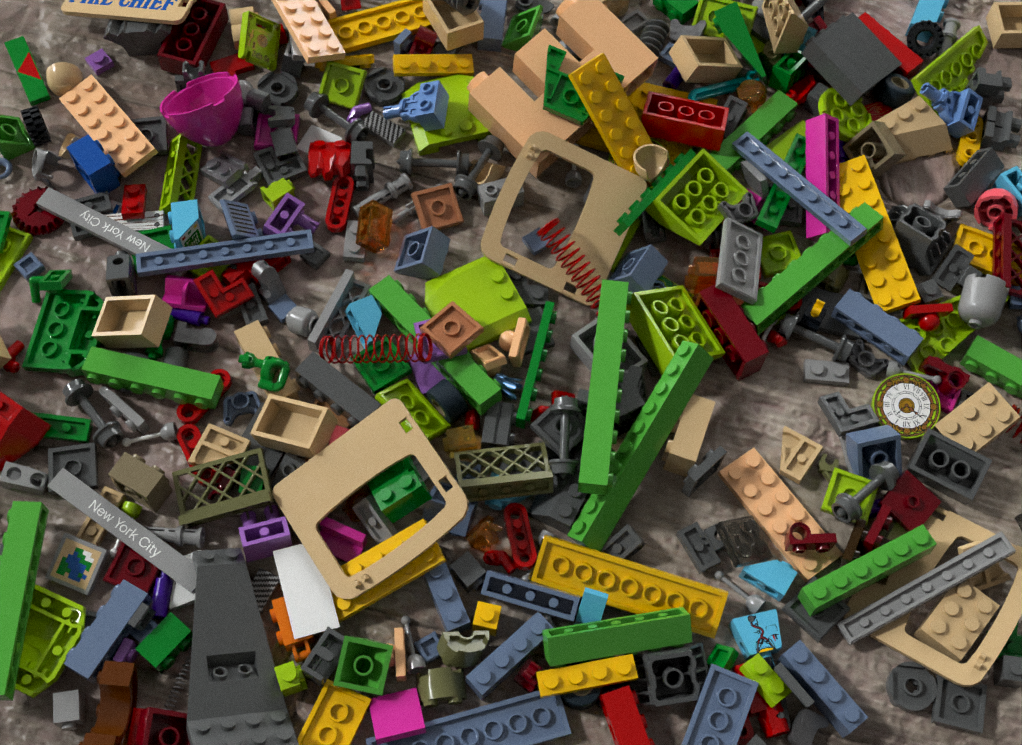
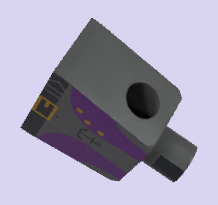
(121, 268)

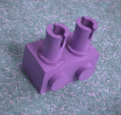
(286, 215)
(264, 537)

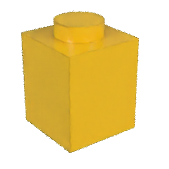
(486, 617)

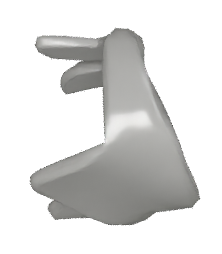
(40, 158)

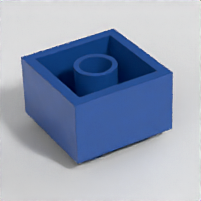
(94, 165)

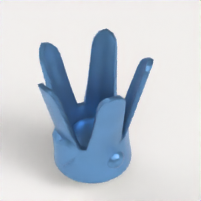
(506, 382)

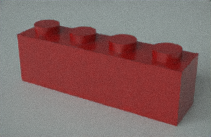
(910, 61)
(624, 718)

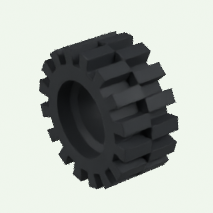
(931, 27)
(35, 126)

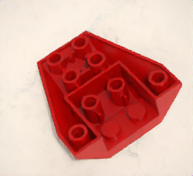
(18, 430)

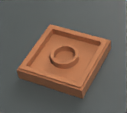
(437, 207)
(452, 329)

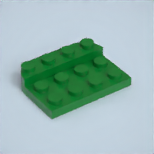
(64, 332)

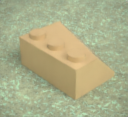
(784, 25)
(918, 130)

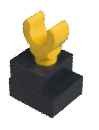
(813, 316)

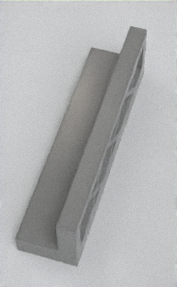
(333, 308)

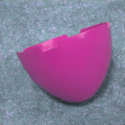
(206, 109)

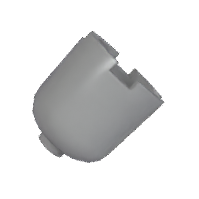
(982, 300)

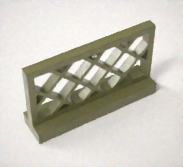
(504, 485)
(221, 508)

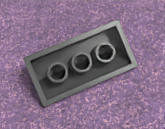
(565, 503)

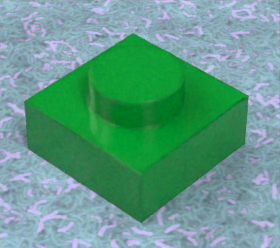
(723, 656)

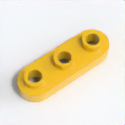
(362, 60)
(968, 145)

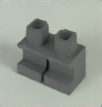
(989, 86)
(998, 129)
(362, 164)

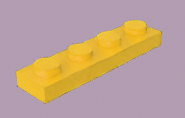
(432, 64)
(586, 676)

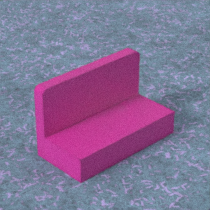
(342, 540)

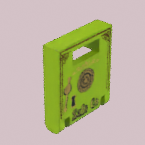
(259, 44)

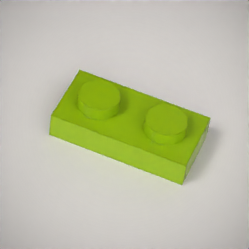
(770, 684)

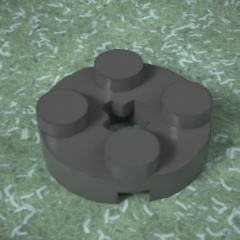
(285, 81)
(380, 95)
(901, 697)

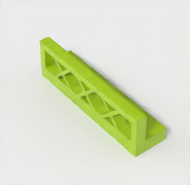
(174, 170)

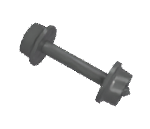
(317, 105)
(492, 149)
(407, 162)
(841, 349)
(565, 407)
(109, 433)
(847, 507)

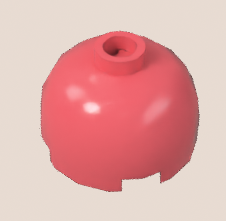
(993, 204)

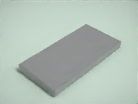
(739, 261)

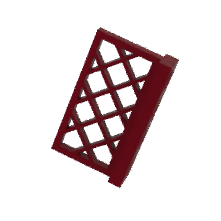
(1002, 251)

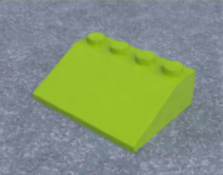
(692, 198)
(665, 320)

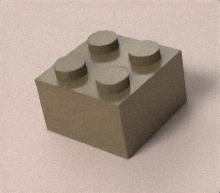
(878, 147)
(140, 482)

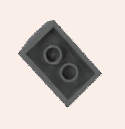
(948, 466)

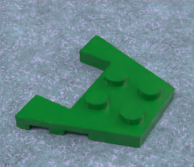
(559, 91)

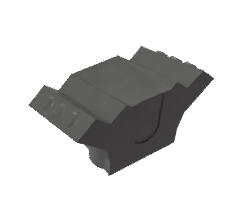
(137, 37)
(920, 237)
(632, 399)
(670, 674)

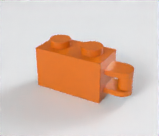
(285, 635)

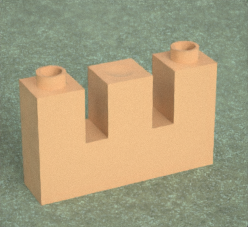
(588, 31)

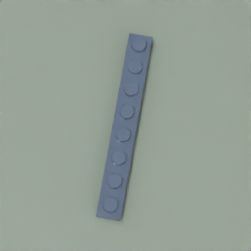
(799, 189)
(224, 253)

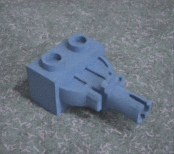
(424, 107)
(955, 108)

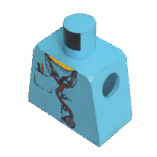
(757, 634)

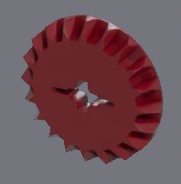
(30, 220)

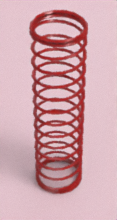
(542, 232)
(419, 347)

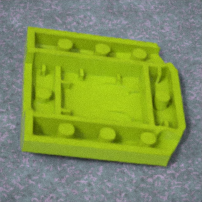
(459, 122)
(483, 293)
(51, 632)

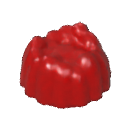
(776, 338)
(472, 418)

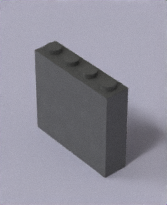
(850, 57)

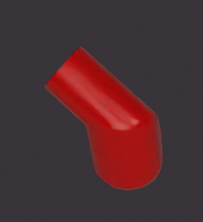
(14, 350)
(499, 558)

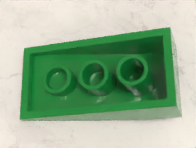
(732, 25)

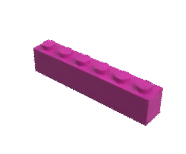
(822, 165)

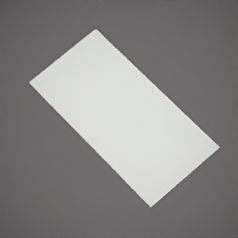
(305, 592)

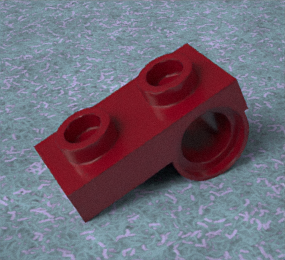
(423, 41)
(935, 366)
(819, 542)

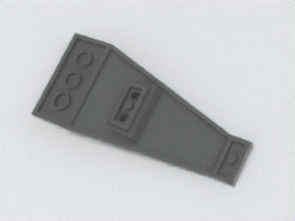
(232, 671)

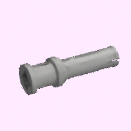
(950, 29)
(390, 191)
(180, 535)

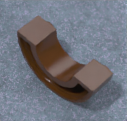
(117, 699)

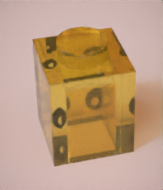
(459, 440)

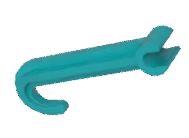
(719, 88)

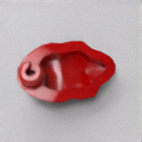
(801, 89)

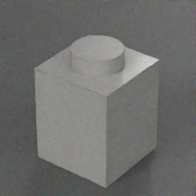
(69, 709)

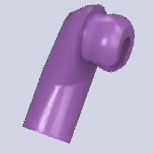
(359, 110)

